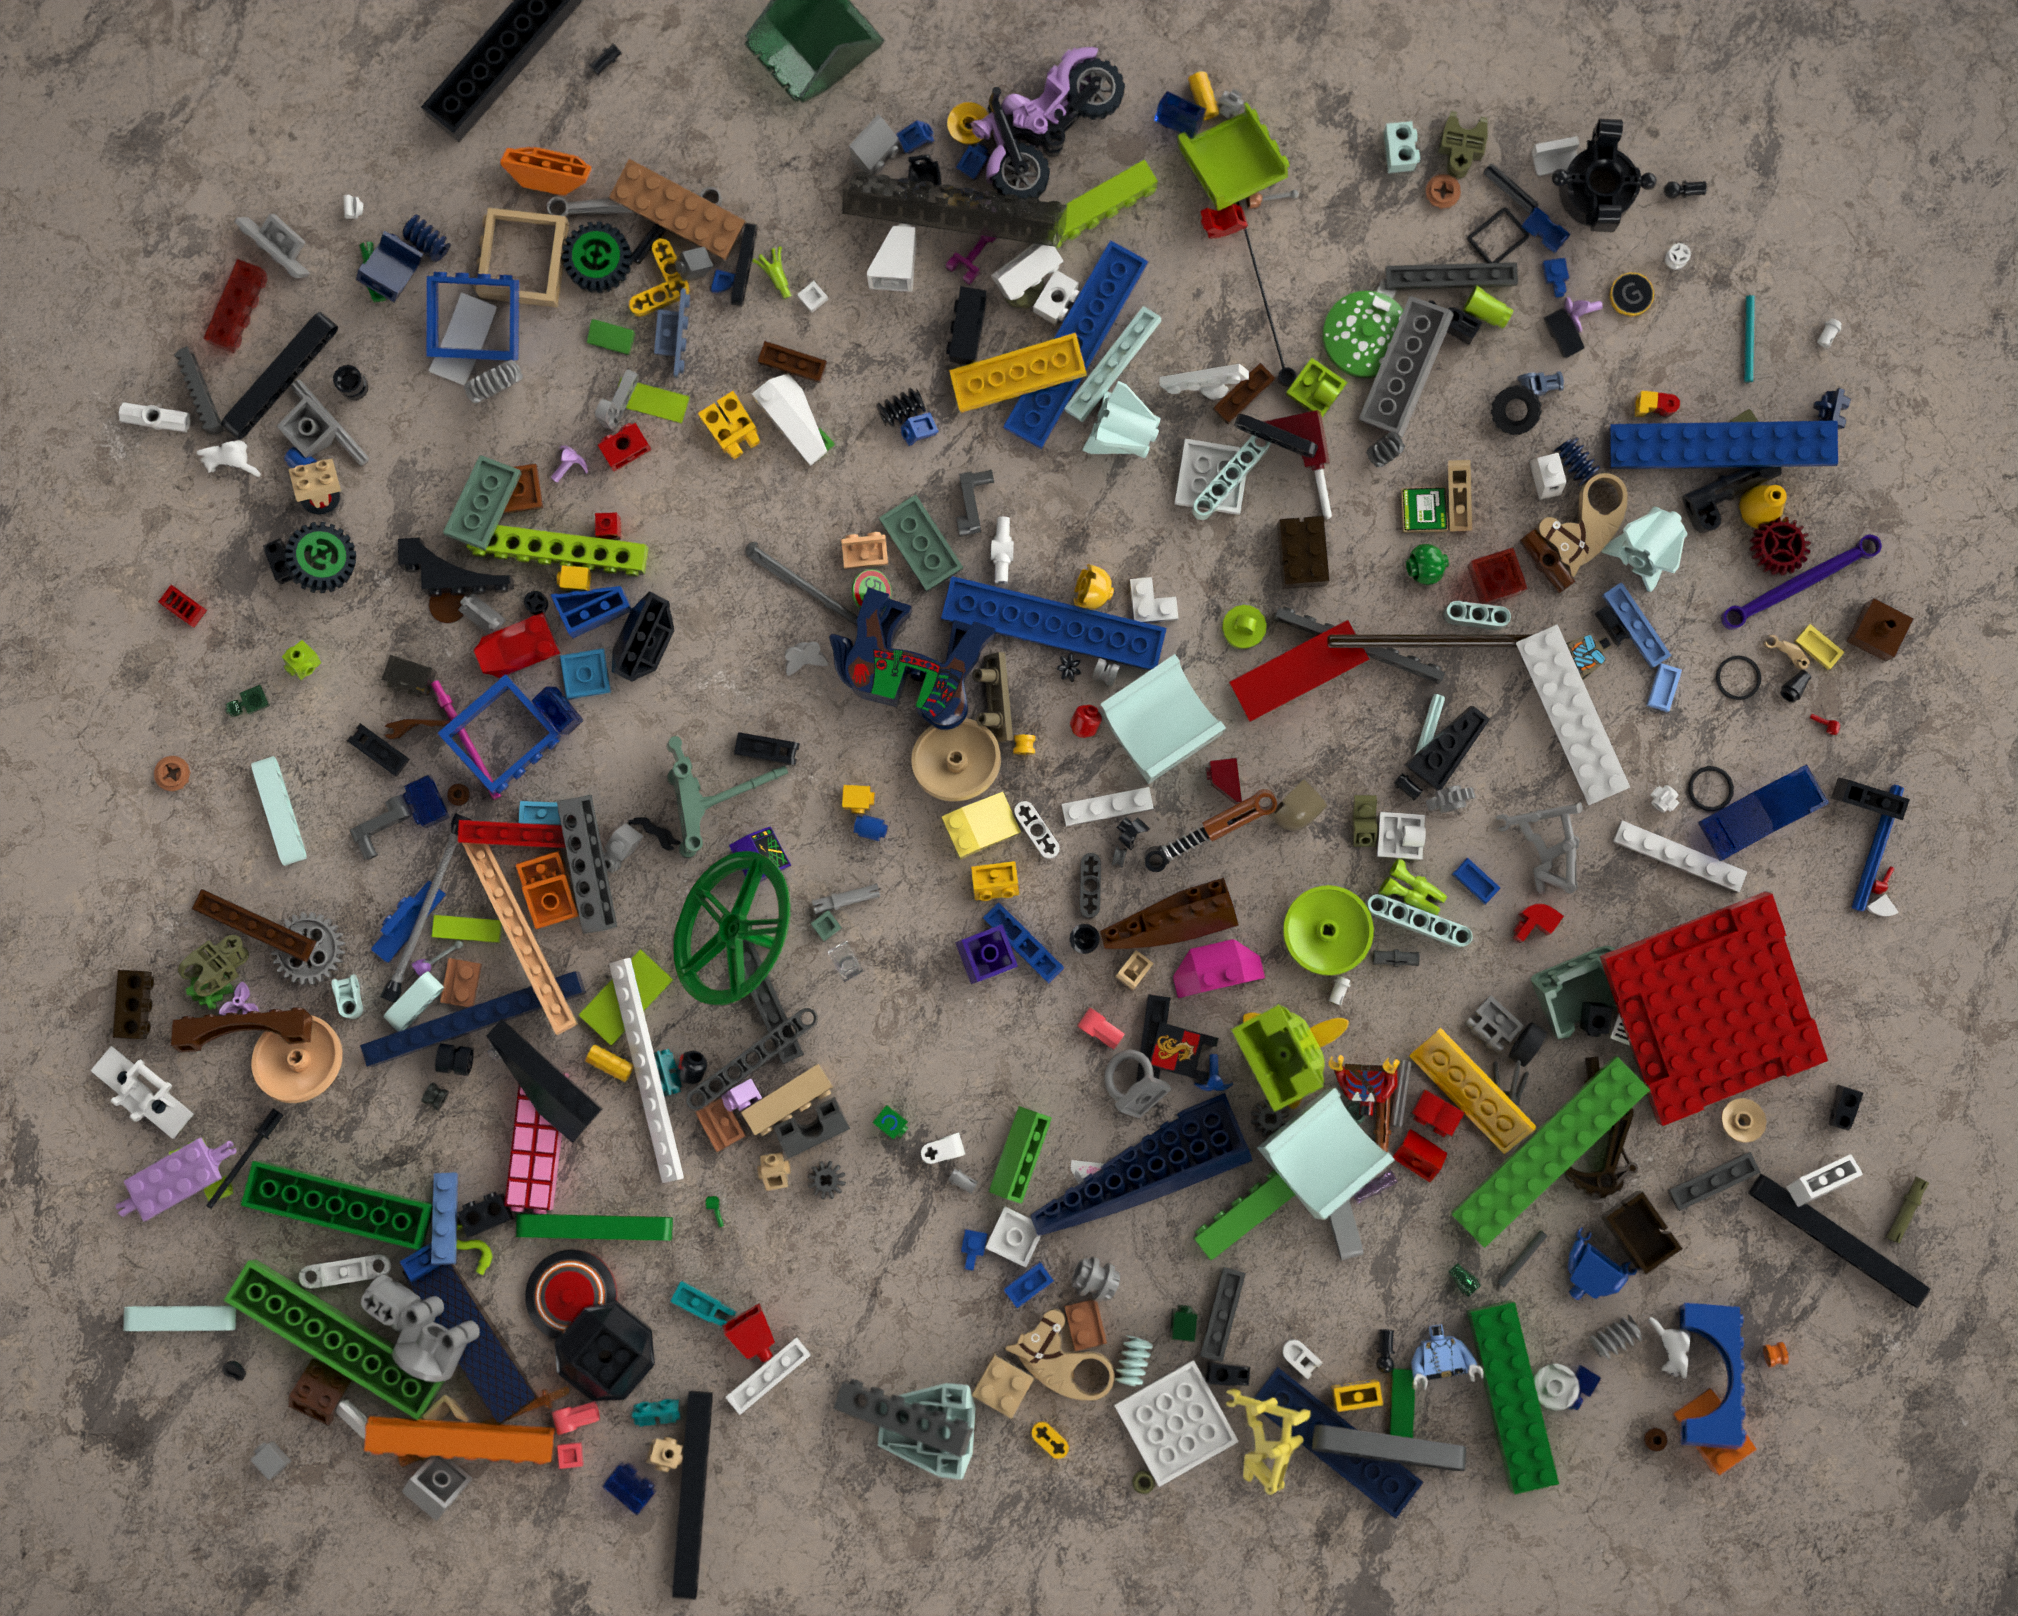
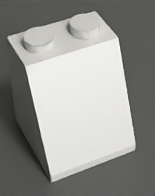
(894, 261)

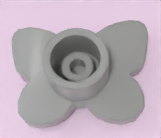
(803, 654)

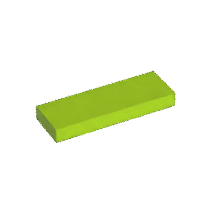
(466, 928)

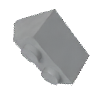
(874, 146)
(436, 1485)

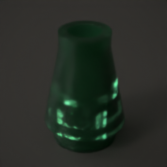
(1465, 1280)

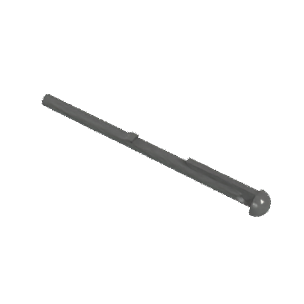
(788, 576)

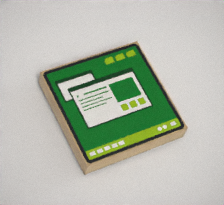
(1424, 509)

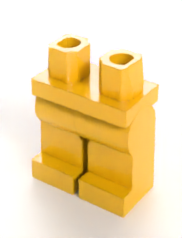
(731, 432)

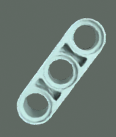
(1486, 611)
(413, 1002)

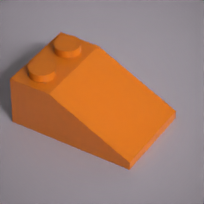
(1716, 1458)

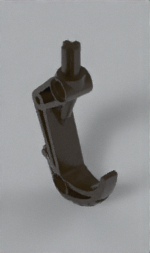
(1618, 1132)

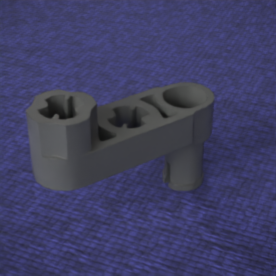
(970, 523)
(361, 834)

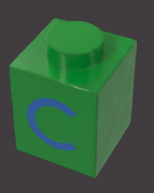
(891, 1122)

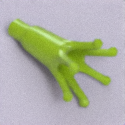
(775, 271)

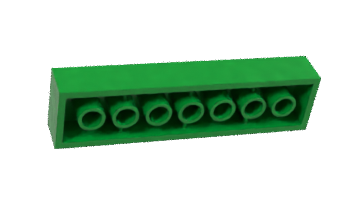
(337, 1204)
(1512, 1397)

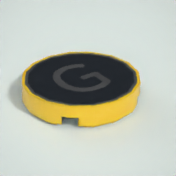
(1631, 294)

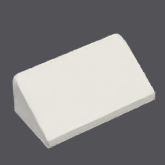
(352, 1417)

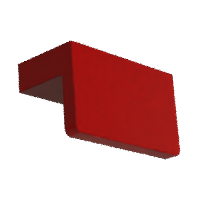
(1420, 1156)

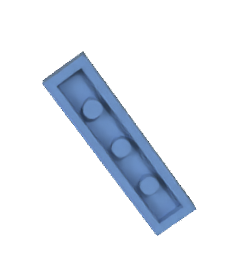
(1636, 625)
(444, 1219)

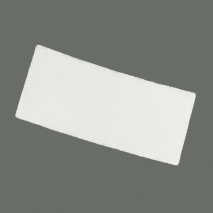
(466, 330)

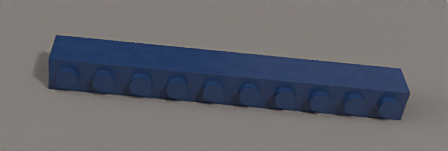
(464, 1022)

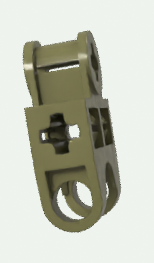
(1462, 144)
(212, 966)

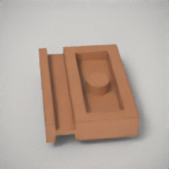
(461, 982)
(720, 1125)
(1085, 1324)

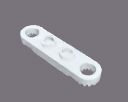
(344, 1271)

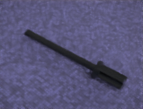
(263, 1131)

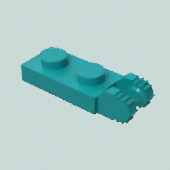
(700, 1303)

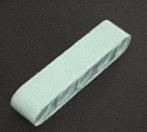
(1226, 484)
(278, 811)
(1430, 921)
(179, 1318)

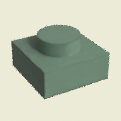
(826, 925)

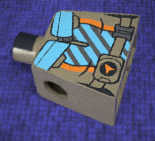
(1588, 653)

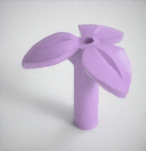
(1579, 308)
(568, 457)
(241, 994)

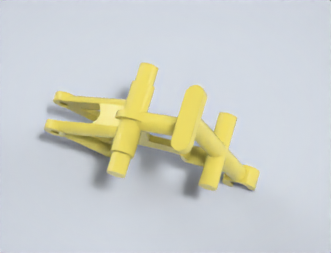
(1279, 1450)

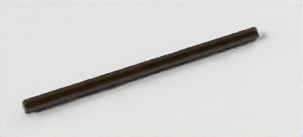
(1425, 641)

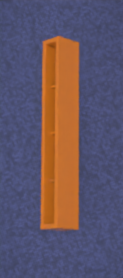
(459, 1439)

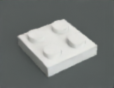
(1013, 1237)

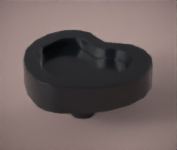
(234, 1370)

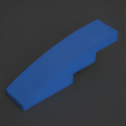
(1024, 943)

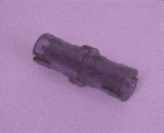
(1375, 1186)

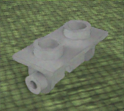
(481, 614)

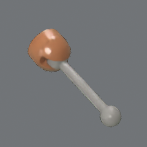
(1255, 200)

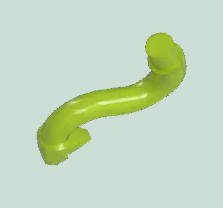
(486, 1253)

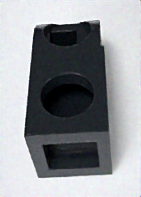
(275, 555)
(1845, 1107)
(1227, 1374)

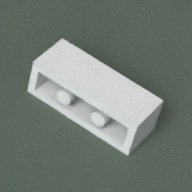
(1026, 270)
(1824, 1180)

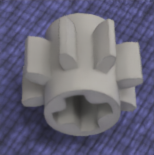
(1230, 103)

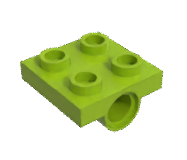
(1316, 387)

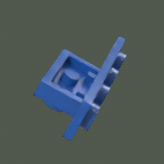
(399, 926)

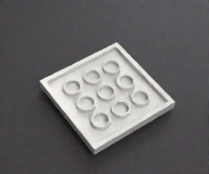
(1176, 1423)

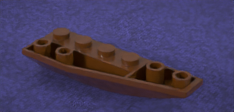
(1175, 919)

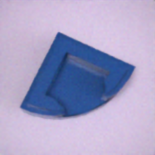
(722, 281)

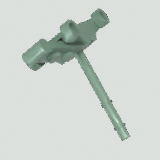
(691, 803)

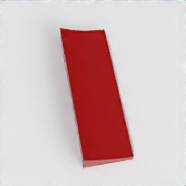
(1295, 672)

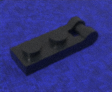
(765, 748)
(379, 750)

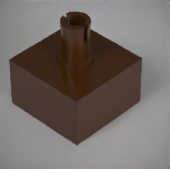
(1880, 630)

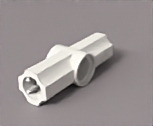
(166, 419)

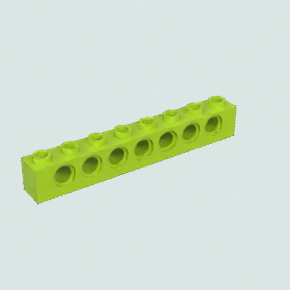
(634, 566)

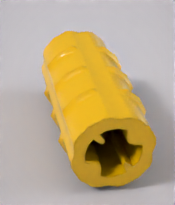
(1203, 94)
(609, 1063)

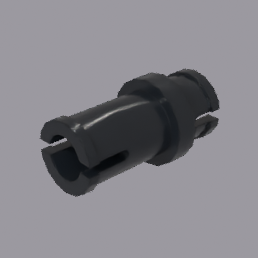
(605, 59)

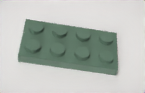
(482, 502)
(921, 543)

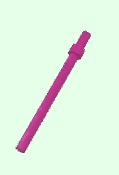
(445, 702)

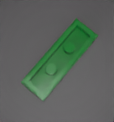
(1402, 1403)

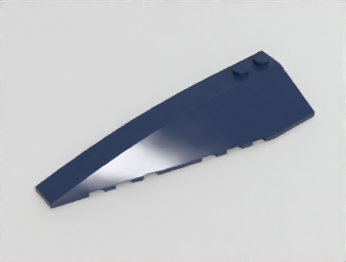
(1174, 1157)

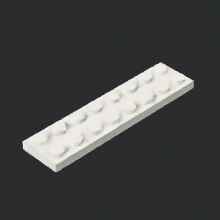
(1572, 714)

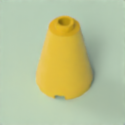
(1762, 504)

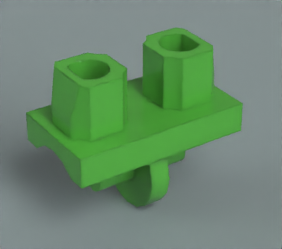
(211, 999)

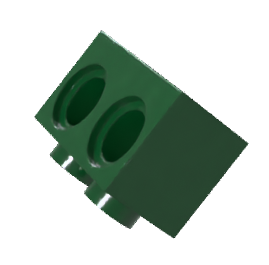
(1183, 1323)

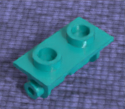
(664, 1064)
(666, 1410)

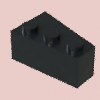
(967, 325)

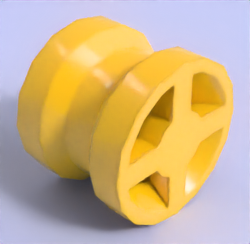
(1024, 744)

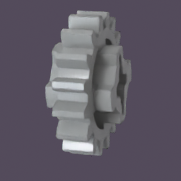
(1450, 799)

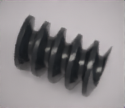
(901, 407)

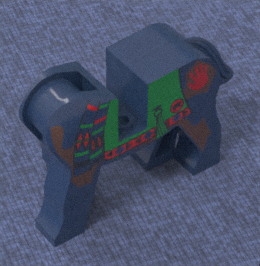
(880, 672)

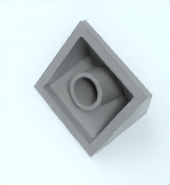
(308, 427)

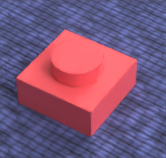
(570, 1455)

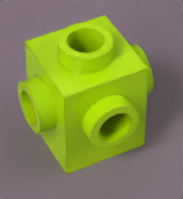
(300, 660)

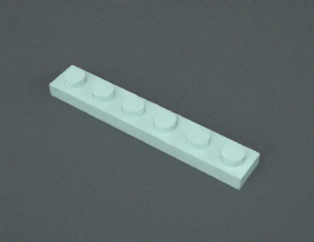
(1113, 364)

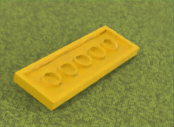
(1018, 372)
(1472, 1091)

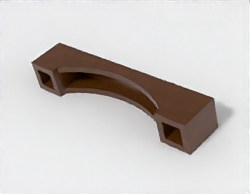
(192, 1033)

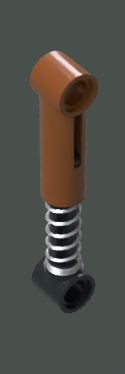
(1213, 828)

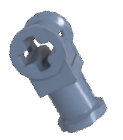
(1542, 383)

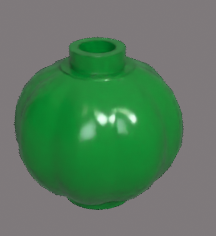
(1427, 564)

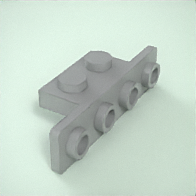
(278, 241)

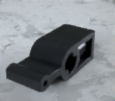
(1464, 325)

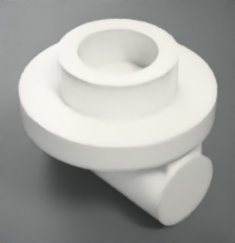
(352, 207)

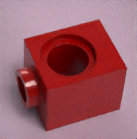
(608, 526)

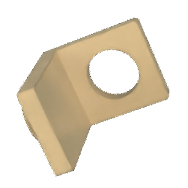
(442, 1407)

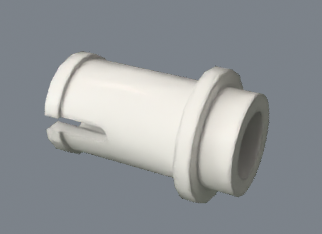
(1829, 332)
(1339, 990)

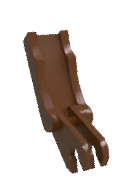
(403, 726)

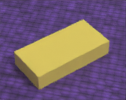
(1819, 647)

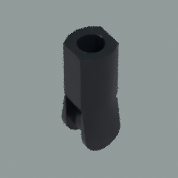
(1609, 621)

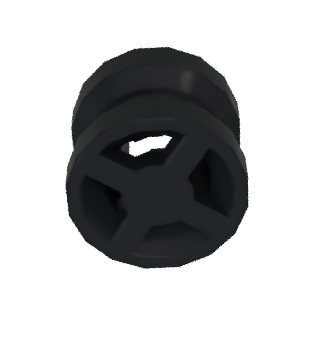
(532, 600)

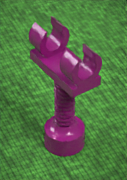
(972, 271)

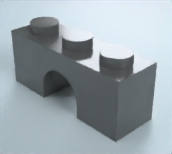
(799, 1138)

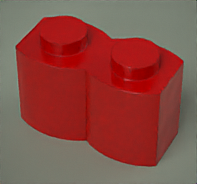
(1437, 1113)

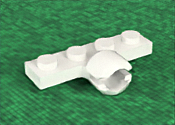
(1208, 381)

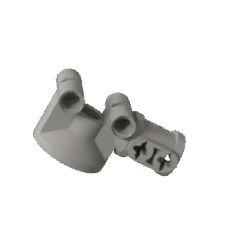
(423, 1346)

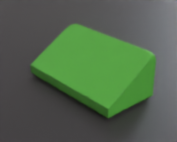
(610, 336)

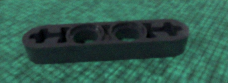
(744, 264)
(1276, 435)

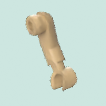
(1793, 651)

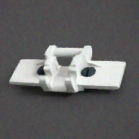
(136, 1097)

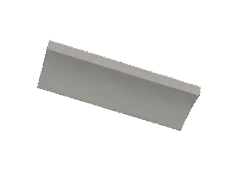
(1406, 366)

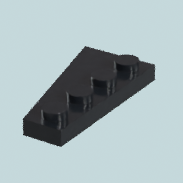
(1444, 753)

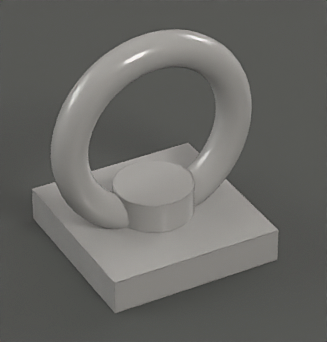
(1141, 1095)

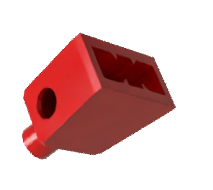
(751, 1334)

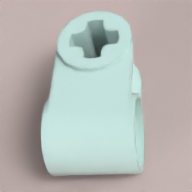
(346, 992)

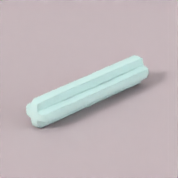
(1431, 721)

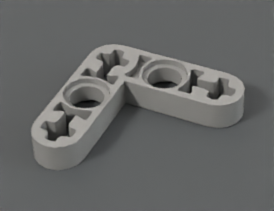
(609, 412)

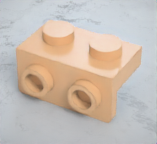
(864, 551)

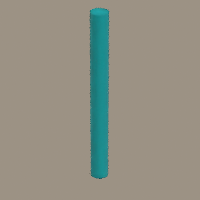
(1749, 338)

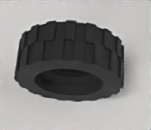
(1499, 410)

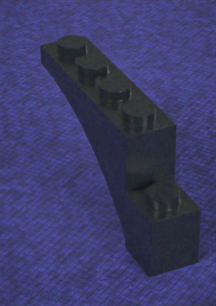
(441, 576)

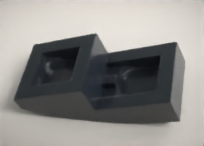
(1564, 332)

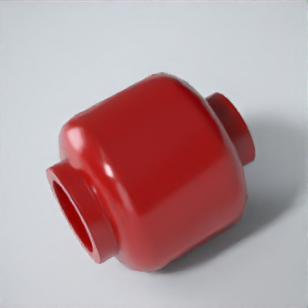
(1085, 721)

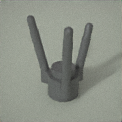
(1512, 1095)

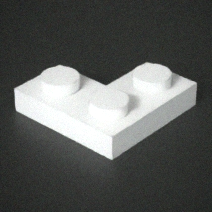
(1148, 609)

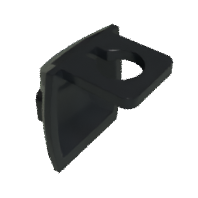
(924, 171)

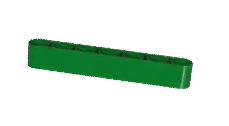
(594, 1227)

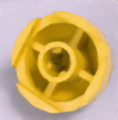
(1093, 588)

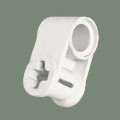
(947, 1148)

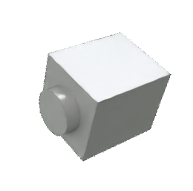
(270, 1459)

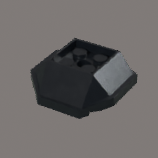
(598, 1329)

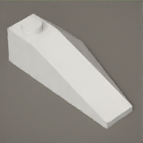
(789, 410)

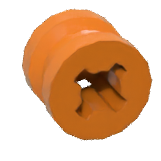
(1775, 1354)

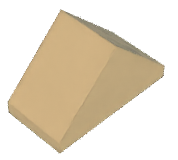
(1134, 970)

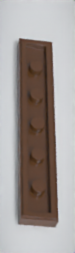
(254, 925)

